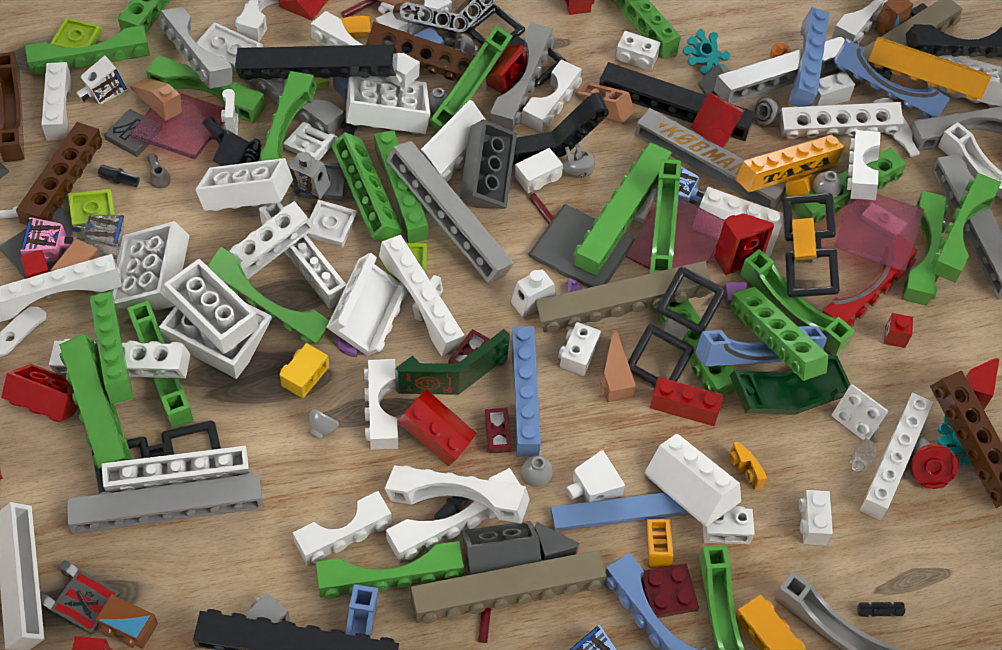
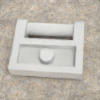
(229, 114)
(301, 142)

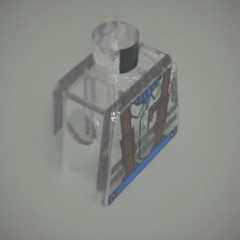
(102, 232)

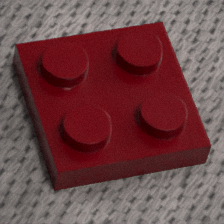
(669, 590)

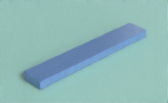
(615, 511)

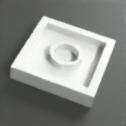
(331, 223)

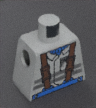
(309, 175)

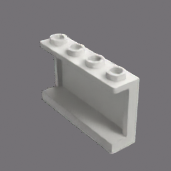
(367, 307)

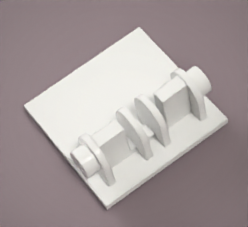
(859, 413)

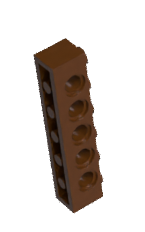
(420, 45)
(60, 174)
(972, 430)

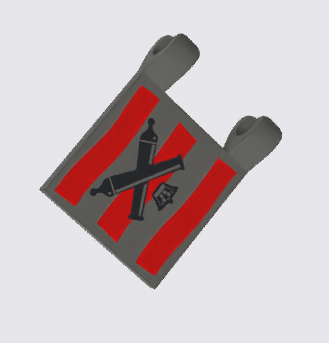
(81, 599)

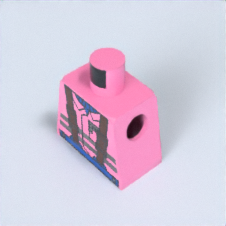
(47, 237)

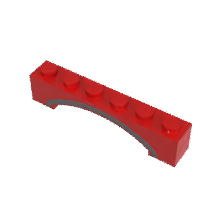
(856, 306)

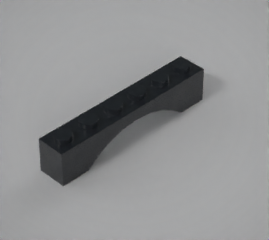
(937, 43)

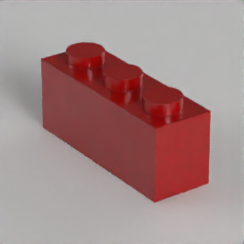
(686, 401)

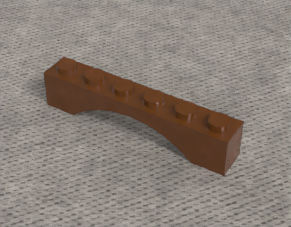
(10, 109)

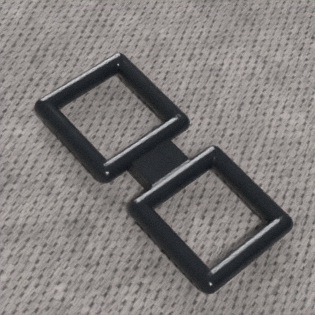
(516, 40)
(820, 234)
(676, 325)
(165, 447)

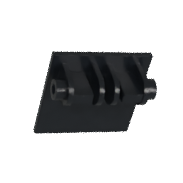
(237, 150)

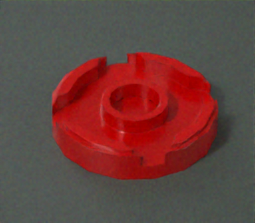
(933, 466)

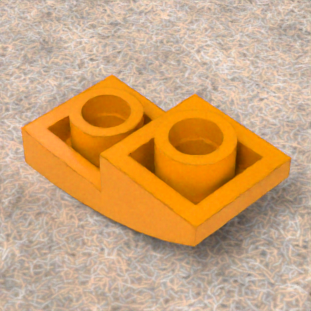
(357, 26)
(745, 461)

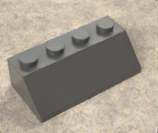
(488, 165)

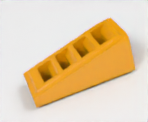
(800, 185)
(659, 556)

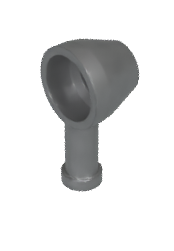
(159, 175)

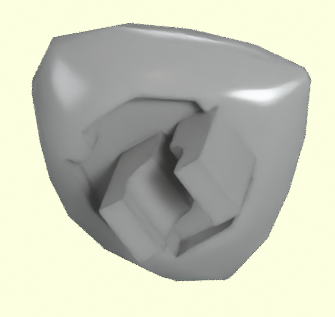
(579, 164)

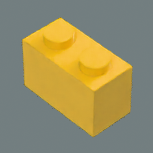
(304, 370)

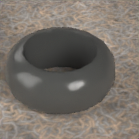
(449, 34)

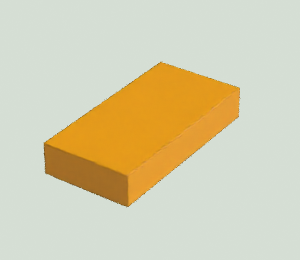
(804, 239)

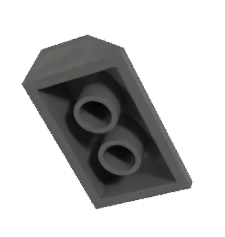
(501, 546)

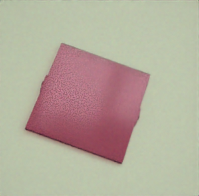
(181, 133)
(880, 230)
(695, 237)

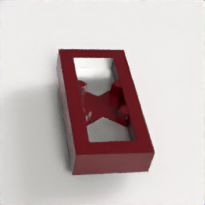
(469, 345)
(498, 430)

